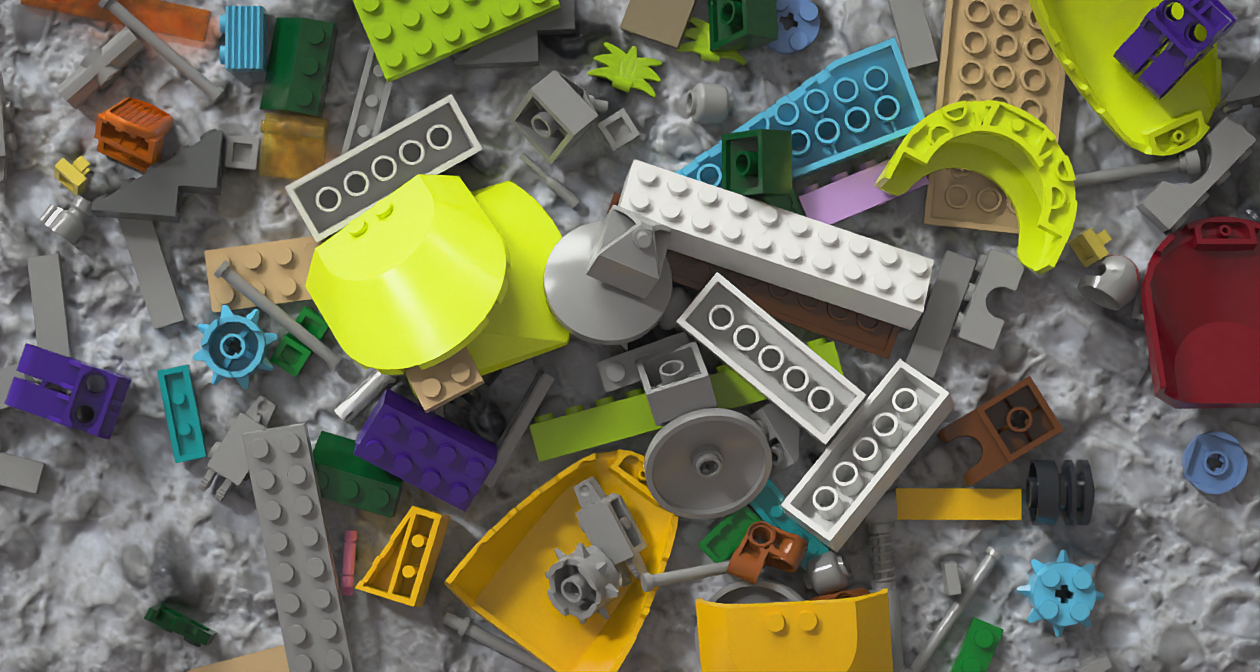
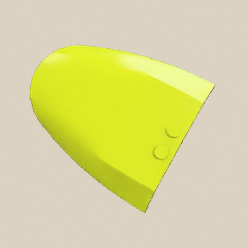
(1084, 41)

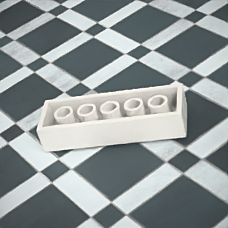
(375, 169)
(770, 359)
(868, 455)

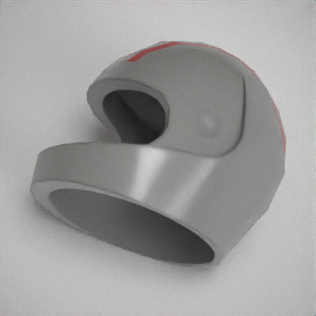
(1118, 282)

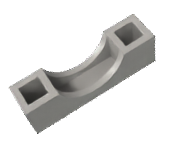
(1222, 147)

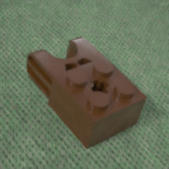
(995, 434)

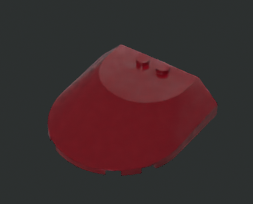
(1205, 315)

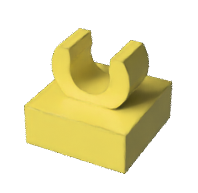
(72, 175)
(1090, 246)

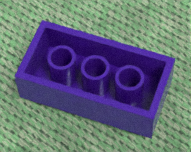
(425, 450)

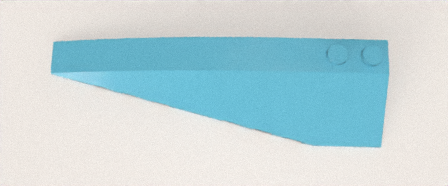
(835, 115)

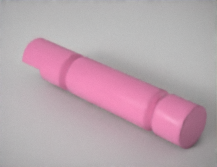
(348, 563)

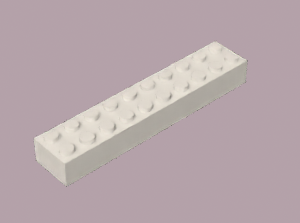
(781, 246)

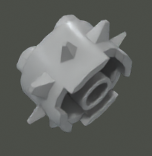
(583, 582)

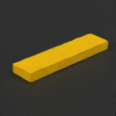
(958, 503)

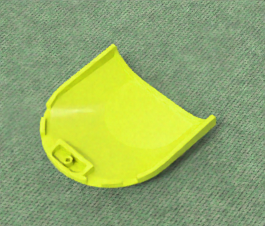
(411, 276)

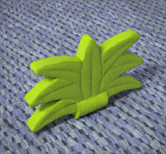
(701, 44)
(626, 70)

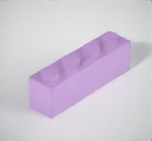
(849, 194)

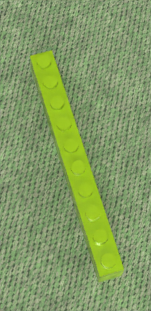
(632, 416)

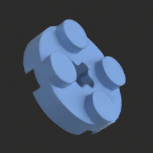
(798, 38)
(1230, 454)

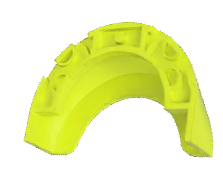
(1010, 151)

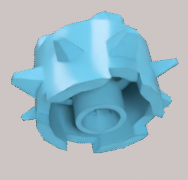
(217, 349)
(1080, 593)

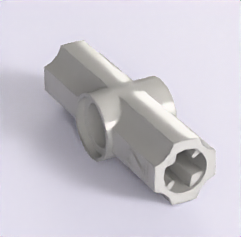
(101, 67)

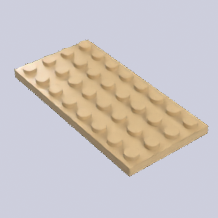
(1000, 56)

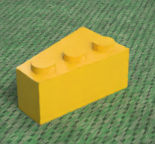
(408, 559)

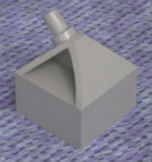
(556, 115)
(629, 251)
(676, 383)

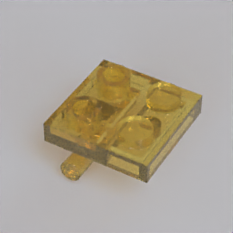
(292, 145)

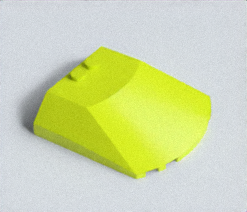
(523, 321)

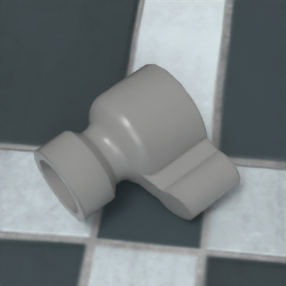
(68, 223)

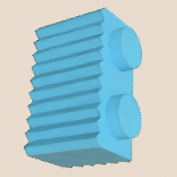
(244, 39)

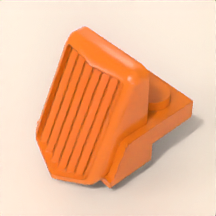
(133, 132)

